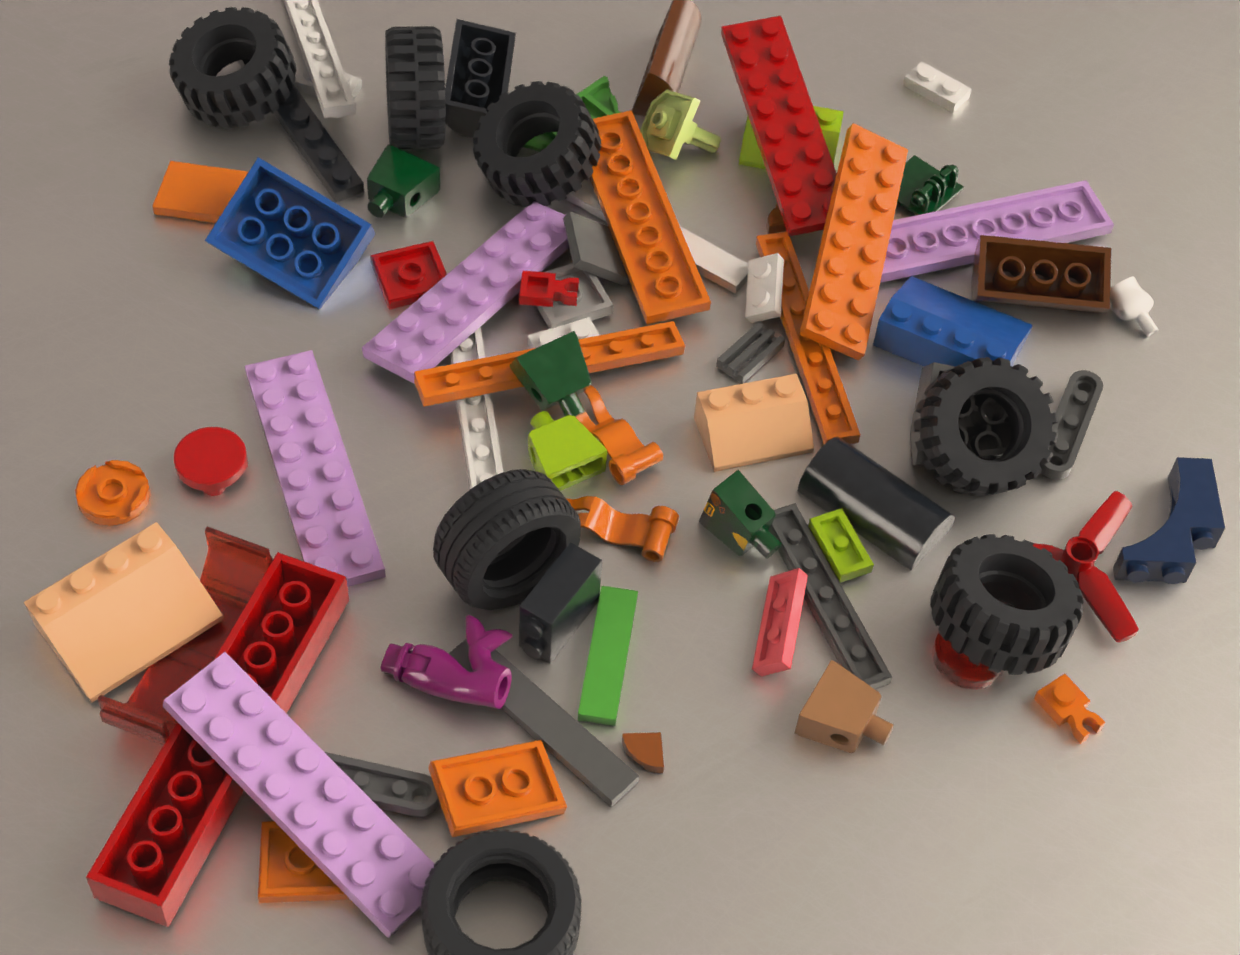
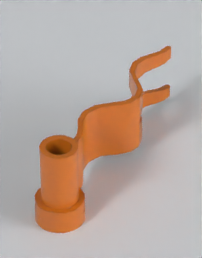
(622, 444)
(620, 529)

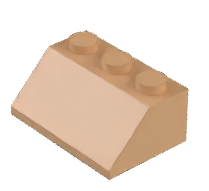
(754, 422)

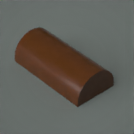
(669, 54)
(1042, 274)

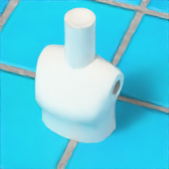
(1131, 303)

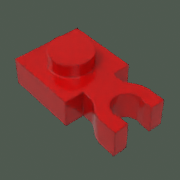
(543, 289)

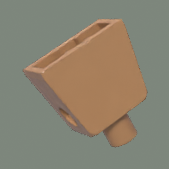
(842, 711)

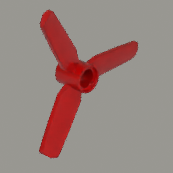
(1095, 585)

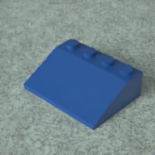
(290, 234)
(945, 328)

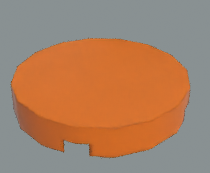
(112, 493)

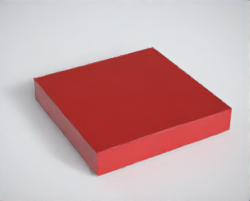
(407, 273)

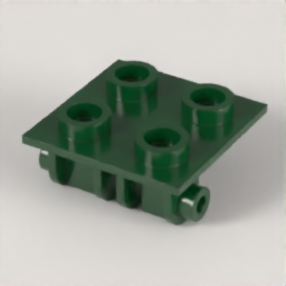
(926, 188)

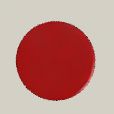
(210, 459)

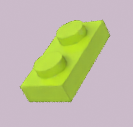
(840, 545)

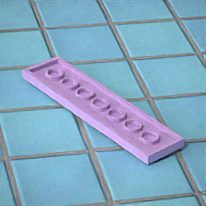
(951, 235)
(469, 293)
(314, 468)
(303, 792)

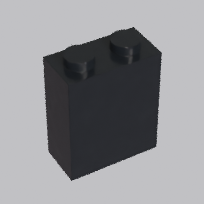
(559, 603)

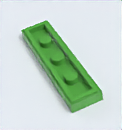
(607, 656)

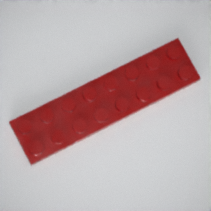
(782, 121)

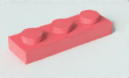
(780, 622)

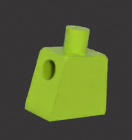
(565, 450)

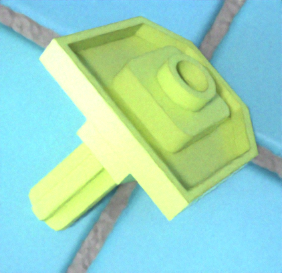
(671, 125)

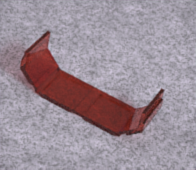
(230, 578)

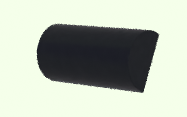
(476, 73)
(875, 502)

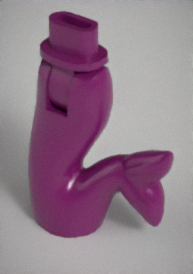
(442, 676)

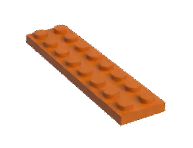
(644, 224)
(854, 243)

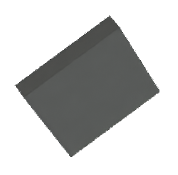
(594, 248)

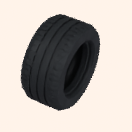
(504, 538)
(501, 858)

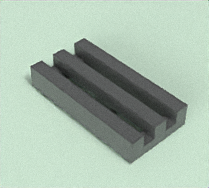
(746, 340)

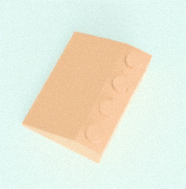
(123, 611)

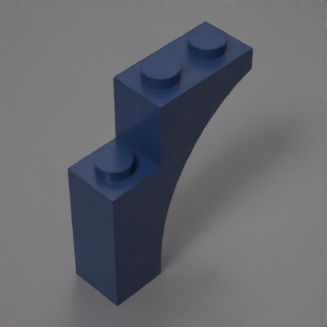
(1192, 523)

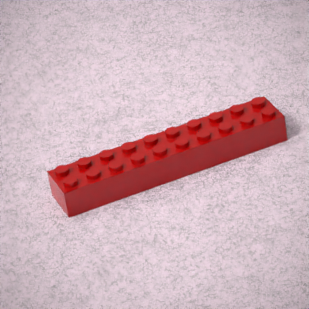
(186, 792)

